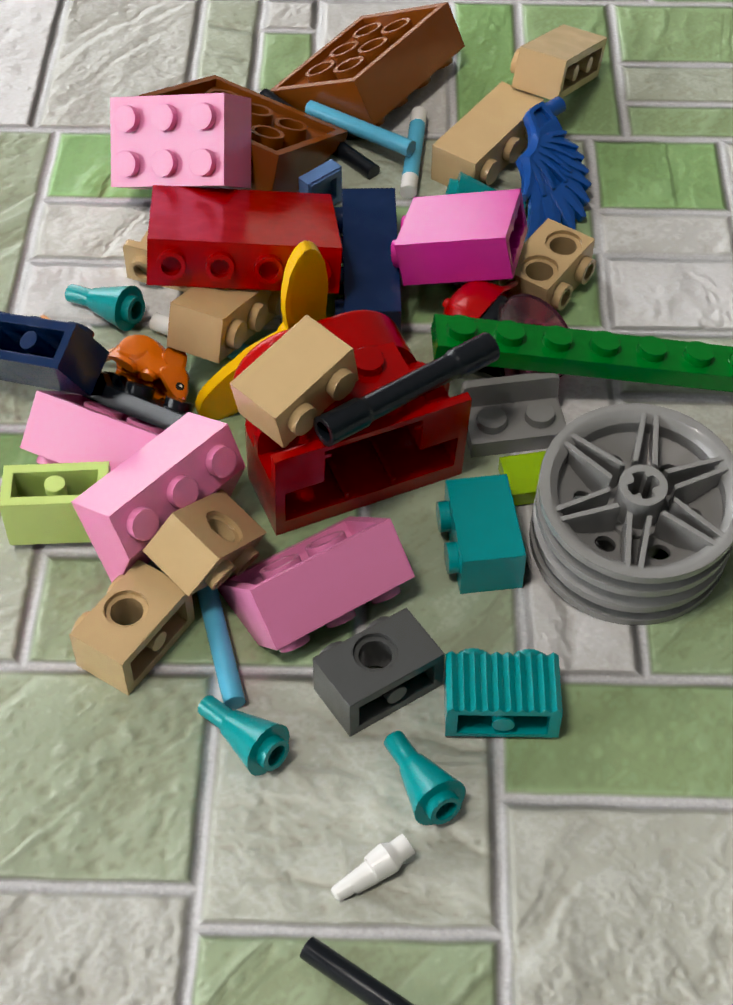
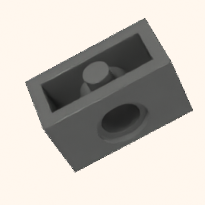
(366, 695)

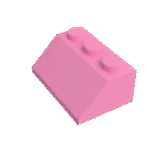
(76, 429)
(163, 476)
(318, 582)

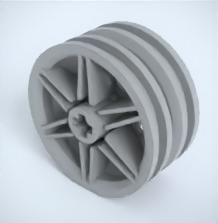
(645, 488)

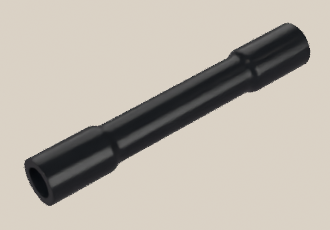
(361, 412)

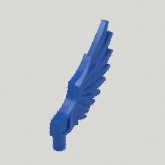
(551, 170)

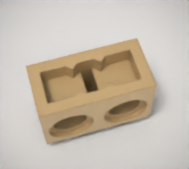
(553, 264)

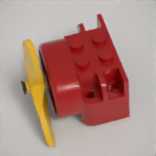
(390, 457)

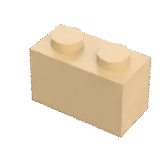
(295, 381)

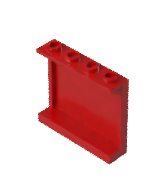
(236, 236)

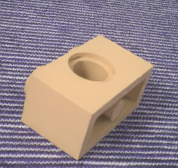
(205, 543)
(125, 652)

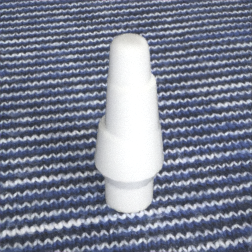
(377, 866)

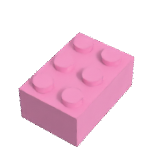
(181, 141)

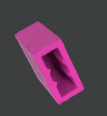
(461, 237)

